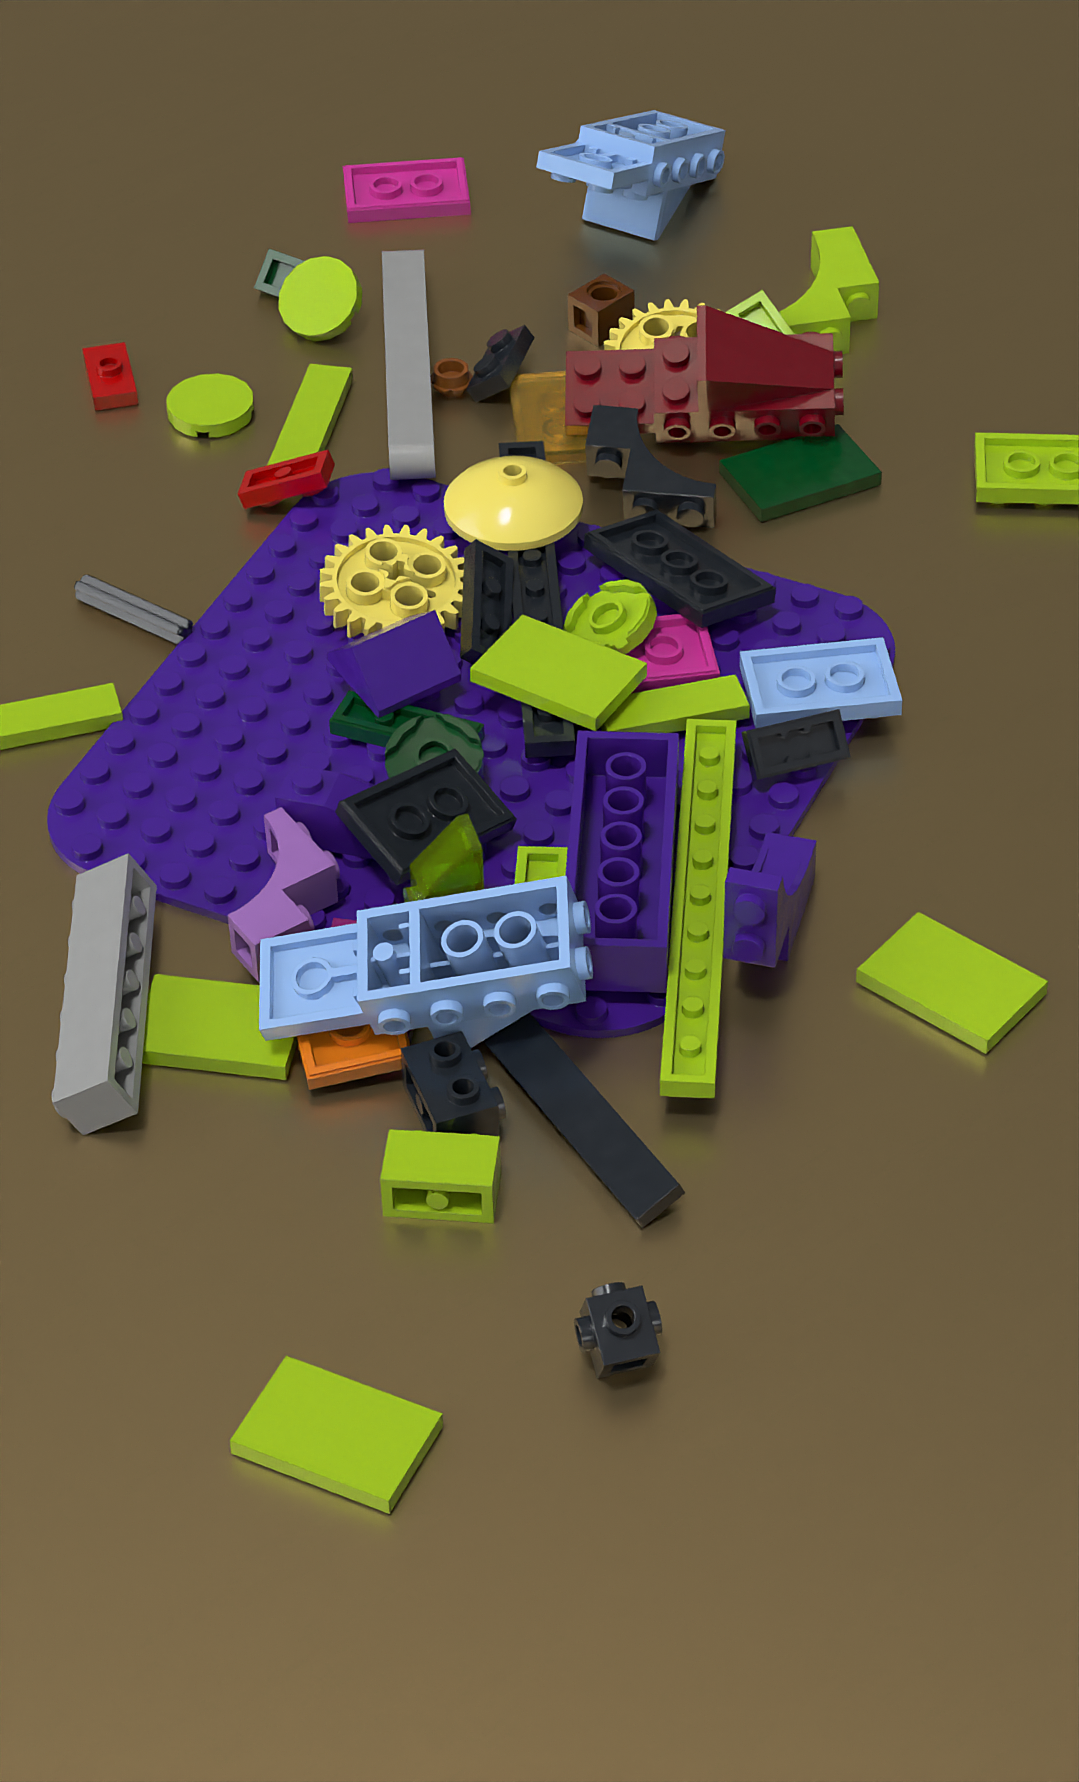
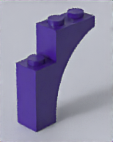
(769, 901)

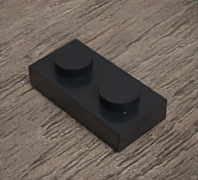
(500, 362)

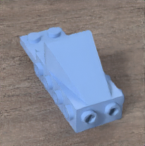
(637, 168)
(433, 964)

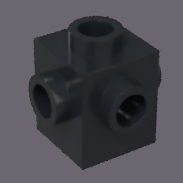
(616, 1348)

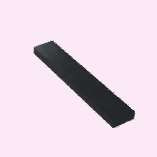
(585, 1119)

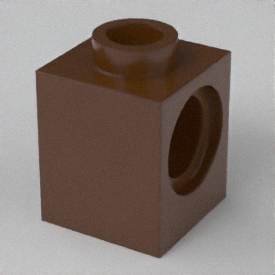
(597, 308)

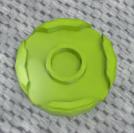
(320, 298)
(210, 404)
(614, 617)

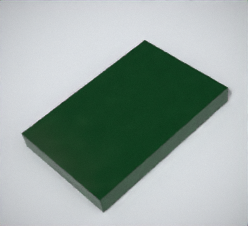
(799, 473)

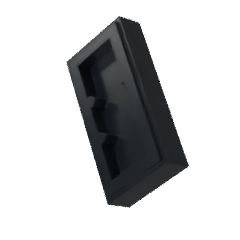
(796, 744)

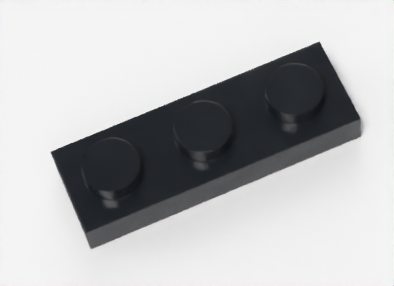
(485, 599)

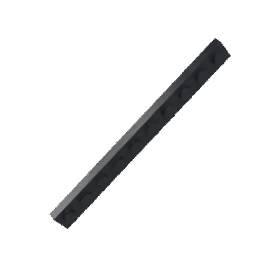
(538, 597)

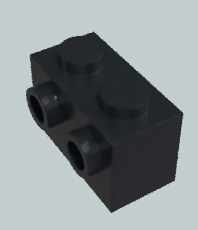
(451, 1087)

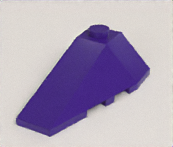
(312, 799)

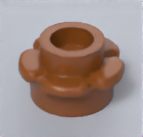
(450, 377)

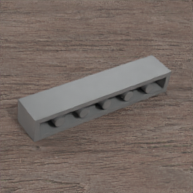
(105, 996)

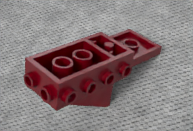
(713, 387)

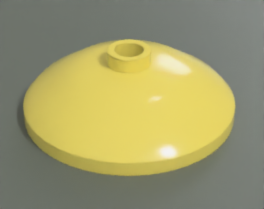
(513, 503)

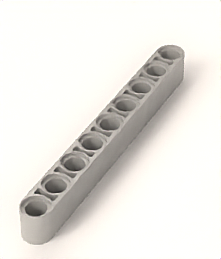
(407, 366)

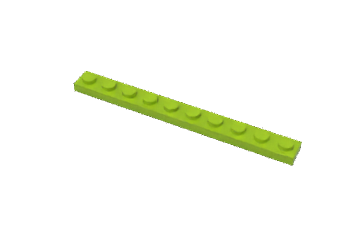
(698, 911)

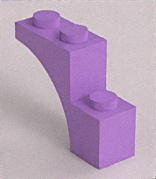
(298, 887)

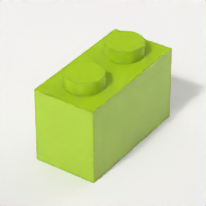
(441, 1176)

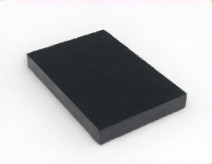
(412, 808)

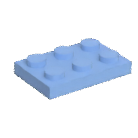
(819, 679)

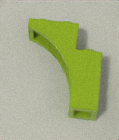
(842, 288)

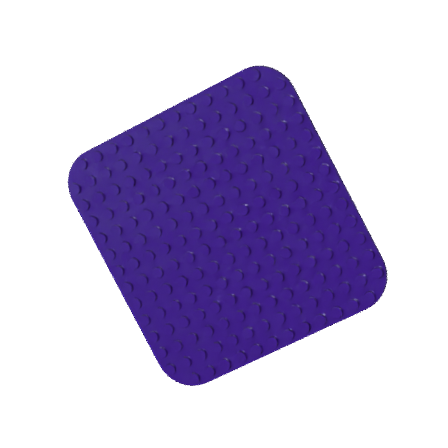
(254, 693)

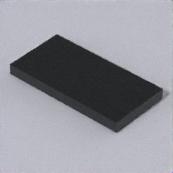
(679, 568)

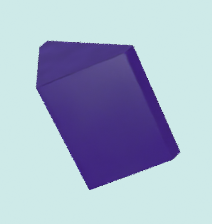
(398, 663)

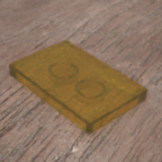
(539, 415)

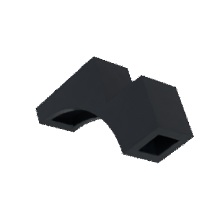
(618, 451)

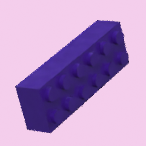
(625, 854)

